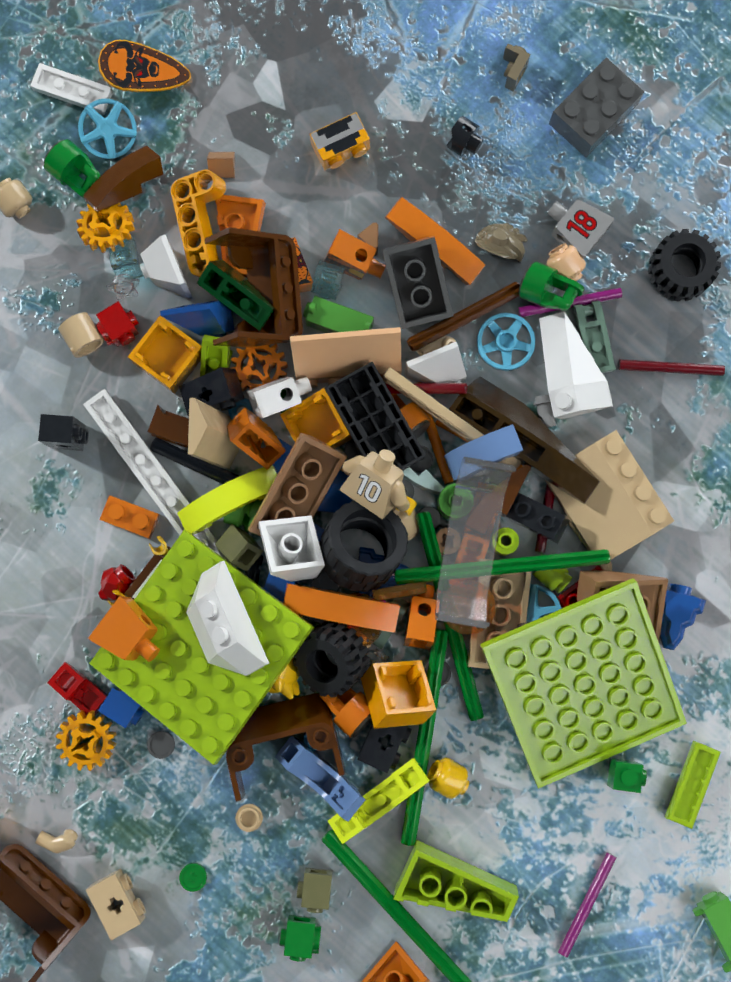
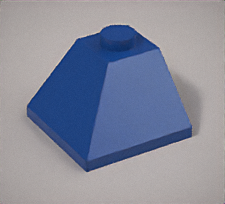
(203, 318)

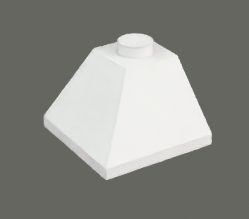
(163, 267)
(437, 366)
(292, 548)

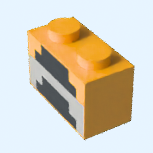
(340, 141)

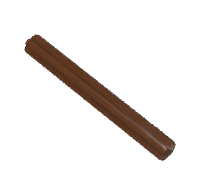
(463, 317)

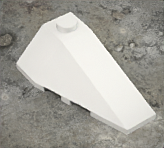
(571, 372)

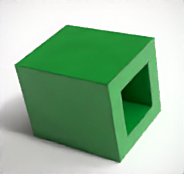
(626, 775)

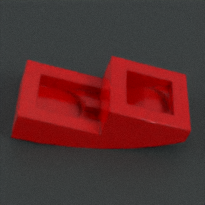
(77, 688)

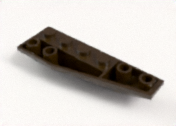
(492, 409)

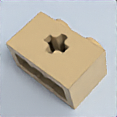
(116, 918)

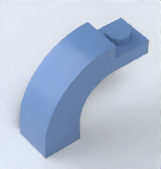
(490, 447)
(321, 777)

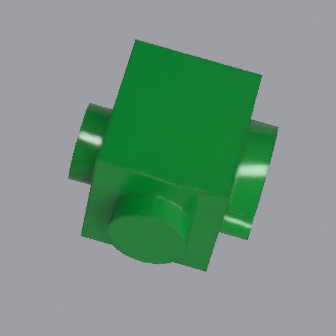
(300, 938)

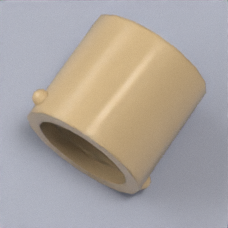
(81, 334)

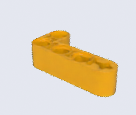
(200, 227)

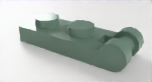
(595, 335)

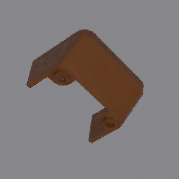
(274, 273)
(281, 720)
(41, 902)

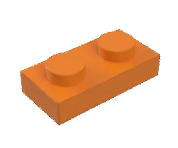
(129, 517)

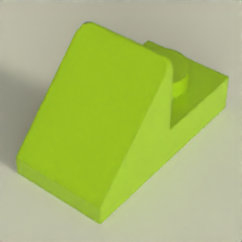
(214, 356)

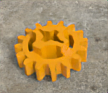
(105, 227)
(80, 731)

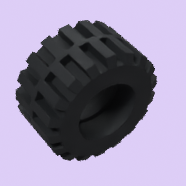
(698, 250)
(345, 649)

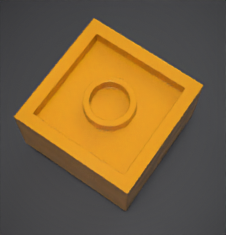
(166, 354)
(317, 418)
(398, 694)

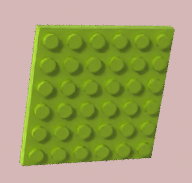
(584, 683)
(179, 686)

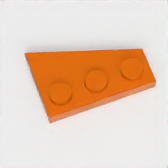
(239, 214)

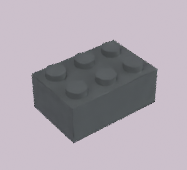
(596, 107)
(417, 282)

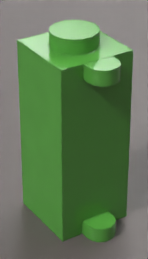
(334, 318)
(717, 915)

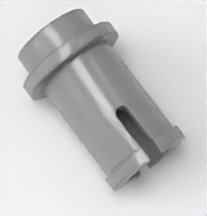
(544, 410)

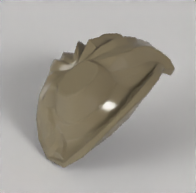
(502, 241)

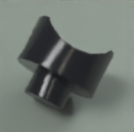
(465, 138)

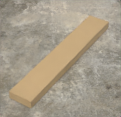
(436, 409)

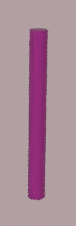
(583, 299)
(587, 905)

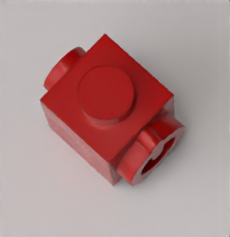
(117, 325)

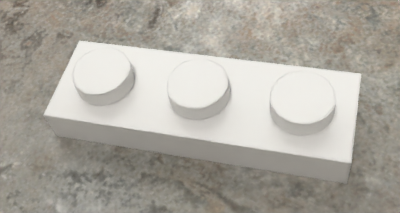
(70, 87)

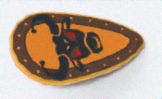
(140, 68)

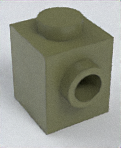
(235, 543)
(315, 889)

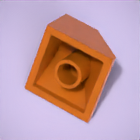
(396, 967)

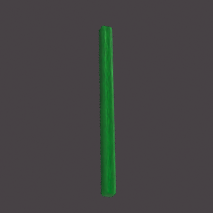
(513, 565)
(455, 638)
(424, 737)
(394, 908)

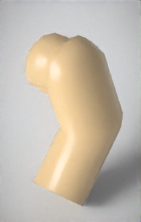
(443, 341)
(57, 844)

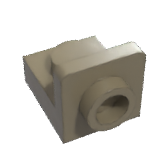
(518, 63)

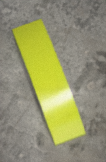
(226, 499)
(381, 800)

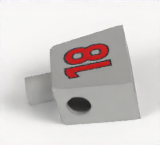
(579, 226)

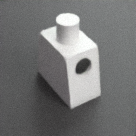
(267, 399)

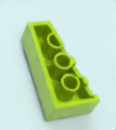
(450, 883)

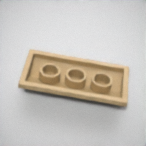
(209, 435)
(511, 606)

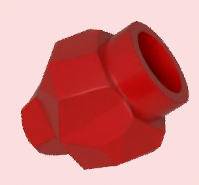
(115, 579)

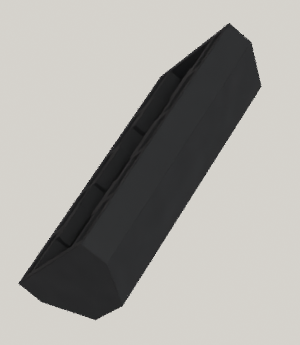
(374, 416)

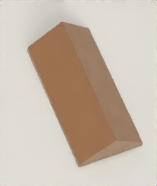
(300, 482)

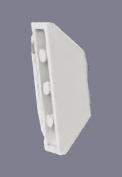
(224, 623)

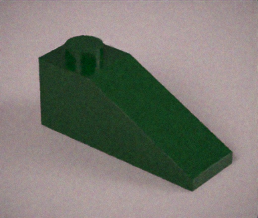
(236, 293)

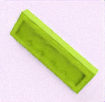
(692, 784)

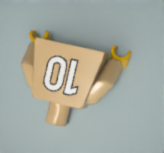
(376, 483)

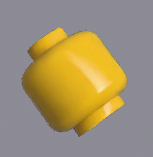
(448, 778)

